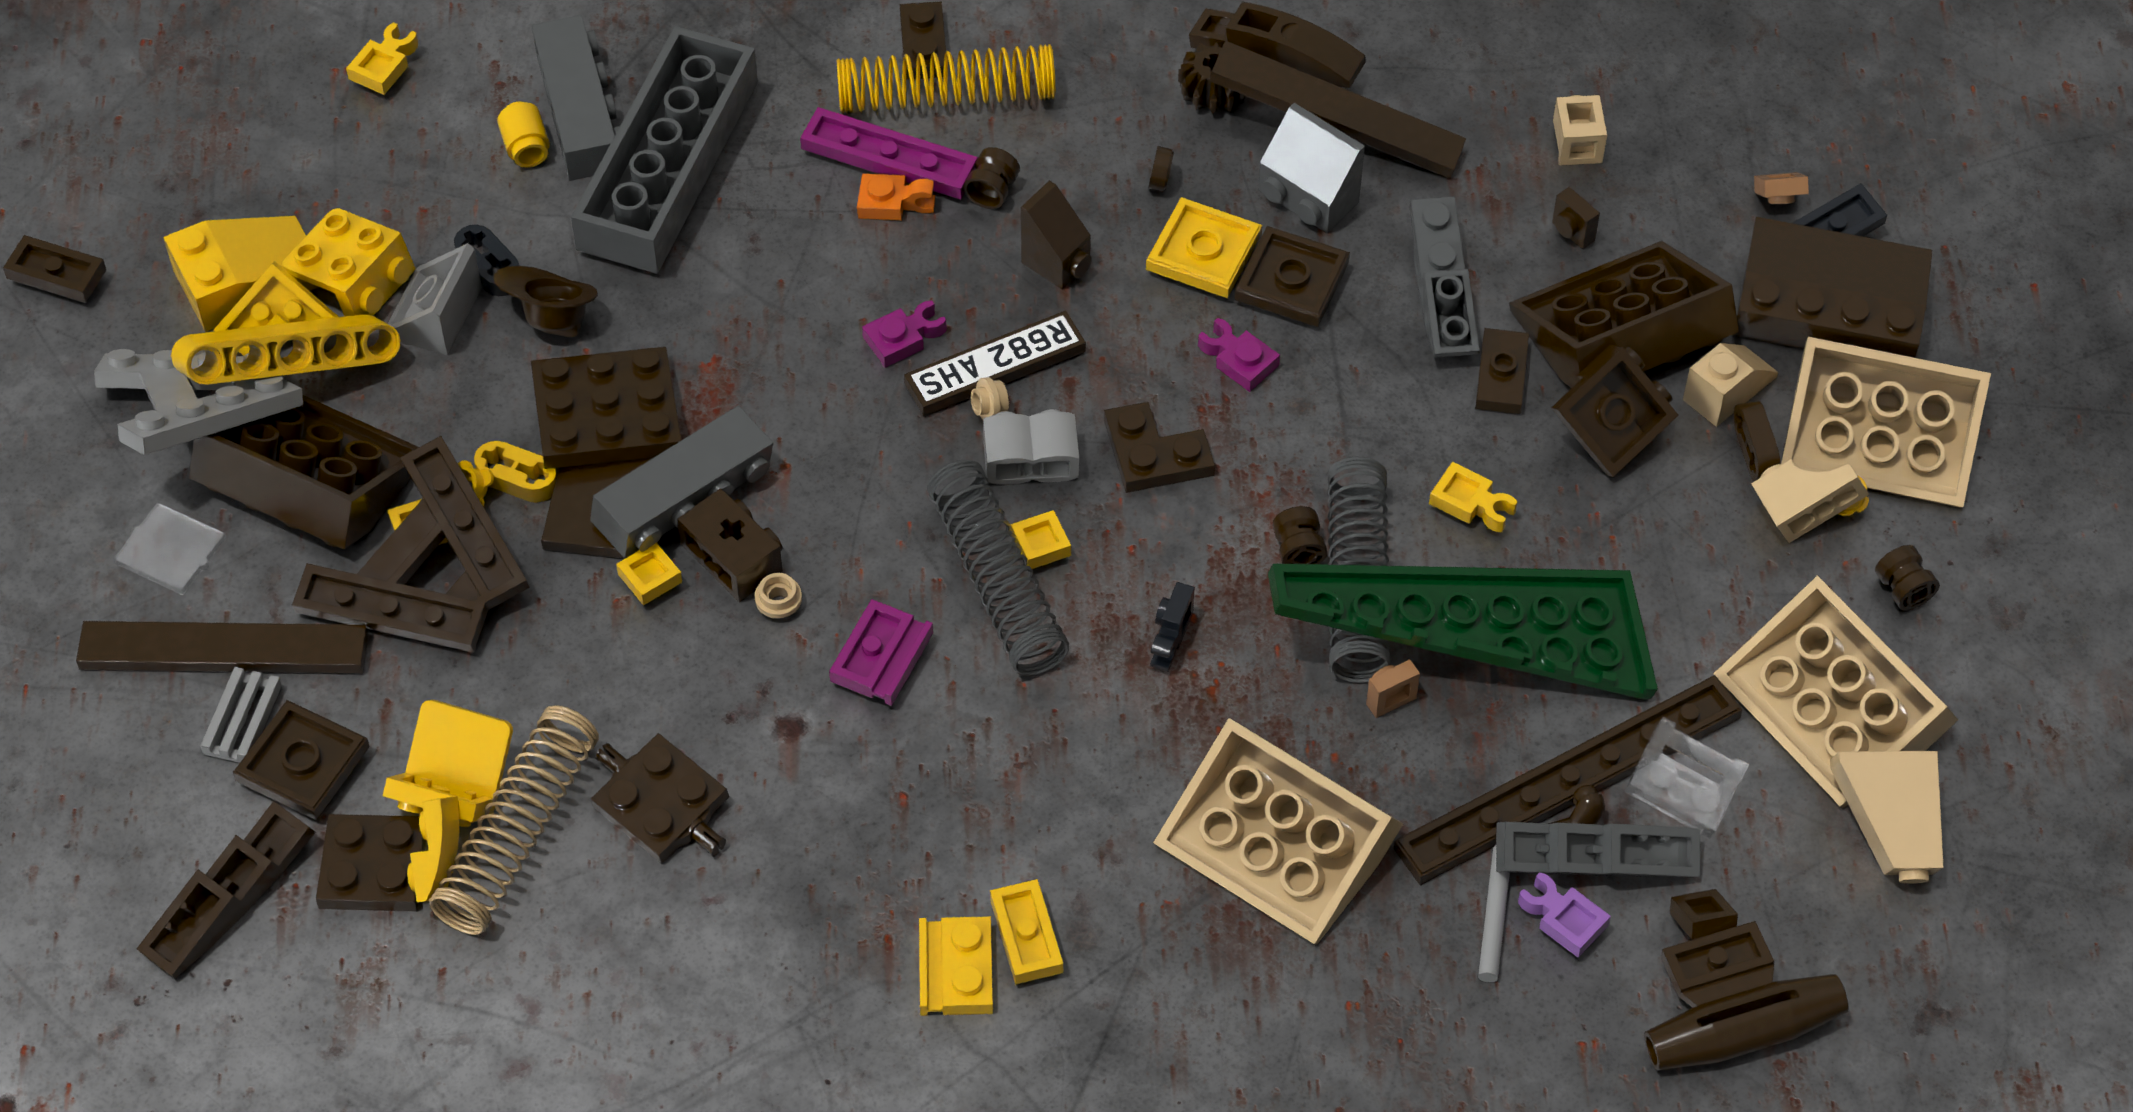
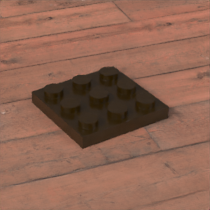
(605, 407)

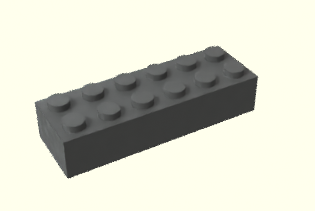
(665, 150)

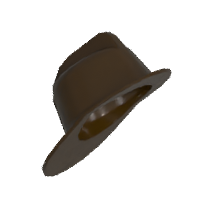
(547, 299)

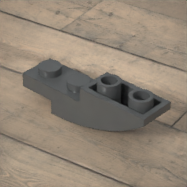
(1443, 278)

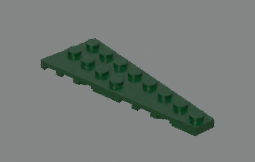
(1524, 619)

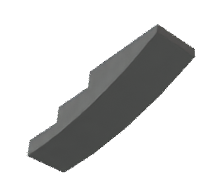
(1598, 849)

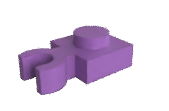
(1568, 918)

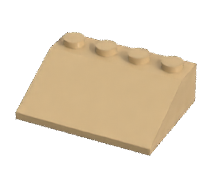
(1891, 416)
(1831, 686)
(1277, 832)

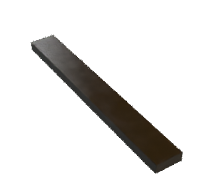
(1552, 785)

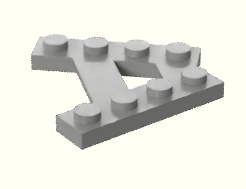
(178, 412)

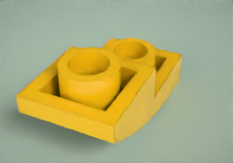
(441, 829)

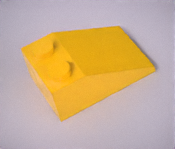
(226, 257)

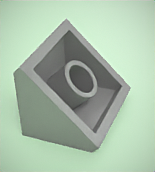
(438, 300)

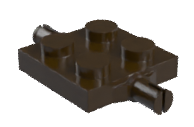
(660, 798)

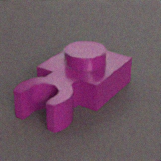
(901, 336)
(1240, 358)

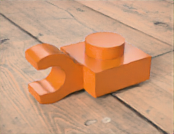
(888, 195)

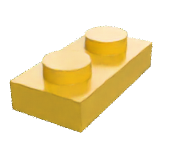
(1026, 931)

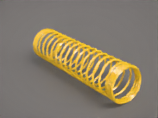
(1044, 77)

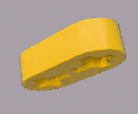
(517, 468)

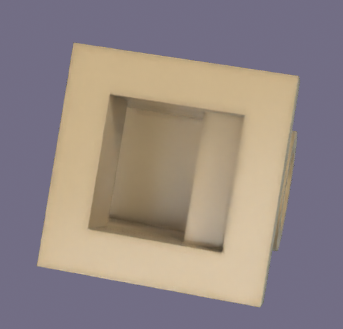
(1580, 129)

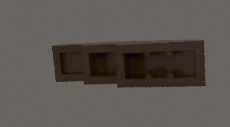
(226, 892)

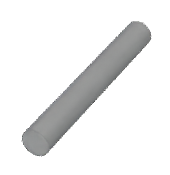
(1493, 923)

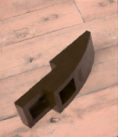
(1283, 40)

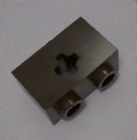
(730, 543)

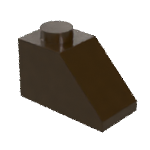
(1054, 237)

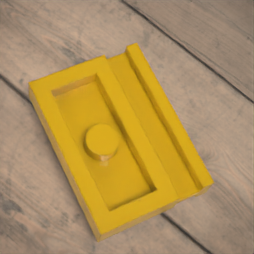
(955, 966)

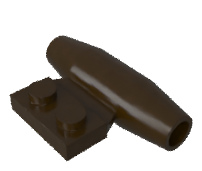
(1736, 1001)

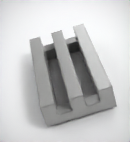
(252, 683)

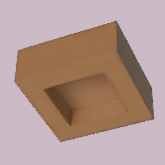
(1781, 187)
(1392, 688)

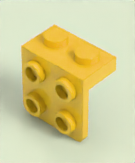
(353, 260)
(450, 757)

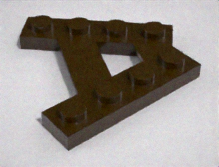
(378, 591)

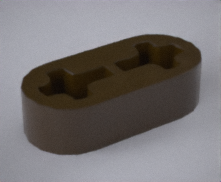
(1755, 438)

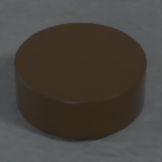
(1161, 169)

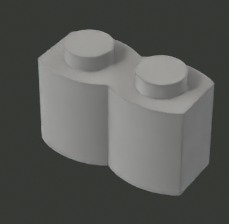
(1030, 447)

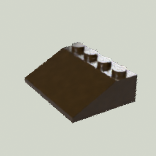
(1832, 289)
(1644, 300)
(307, 470)

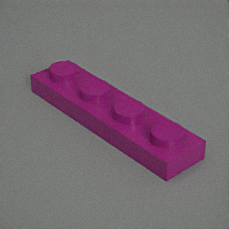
(887, 151)

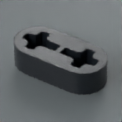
(494, 254)

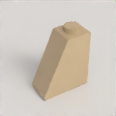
(1896, 808)

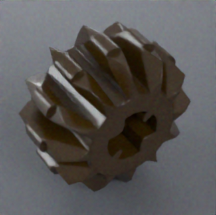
(1195, 84)

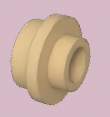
(989, 397)
(778, 585)

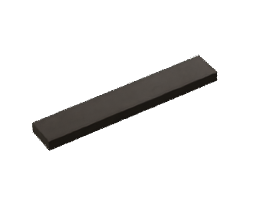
(1345, 110)
(222, 647)

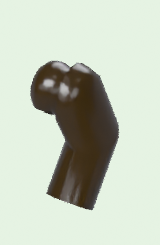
(1588, 806)

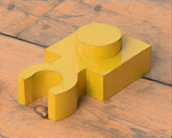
(382, 64)
(1469, 494)

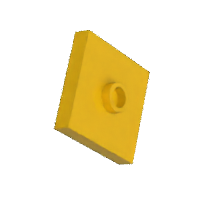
(1204, 247)

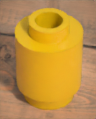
(524, 134)

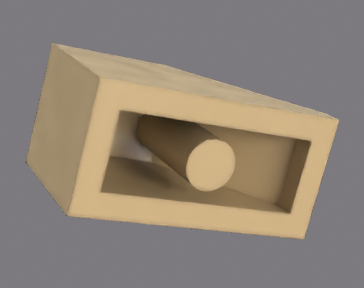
(1724, 379)

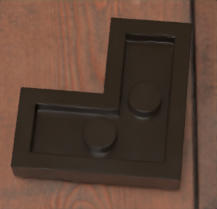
(1153, 460)

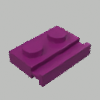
(881, 652)

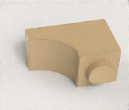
(1804, 498)

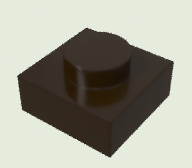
(1575, 218)
(1703, 913)

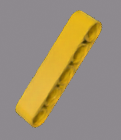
(267, 341)

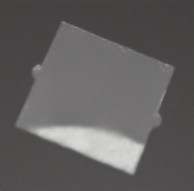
(169, 548)

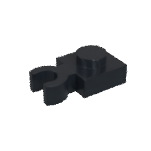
(1174, 618)

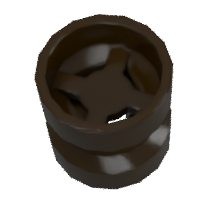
(995, 171)
(1298, 532)
(1908, 579)

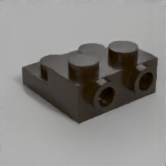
(1615, 408)

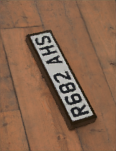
(1001, 359)

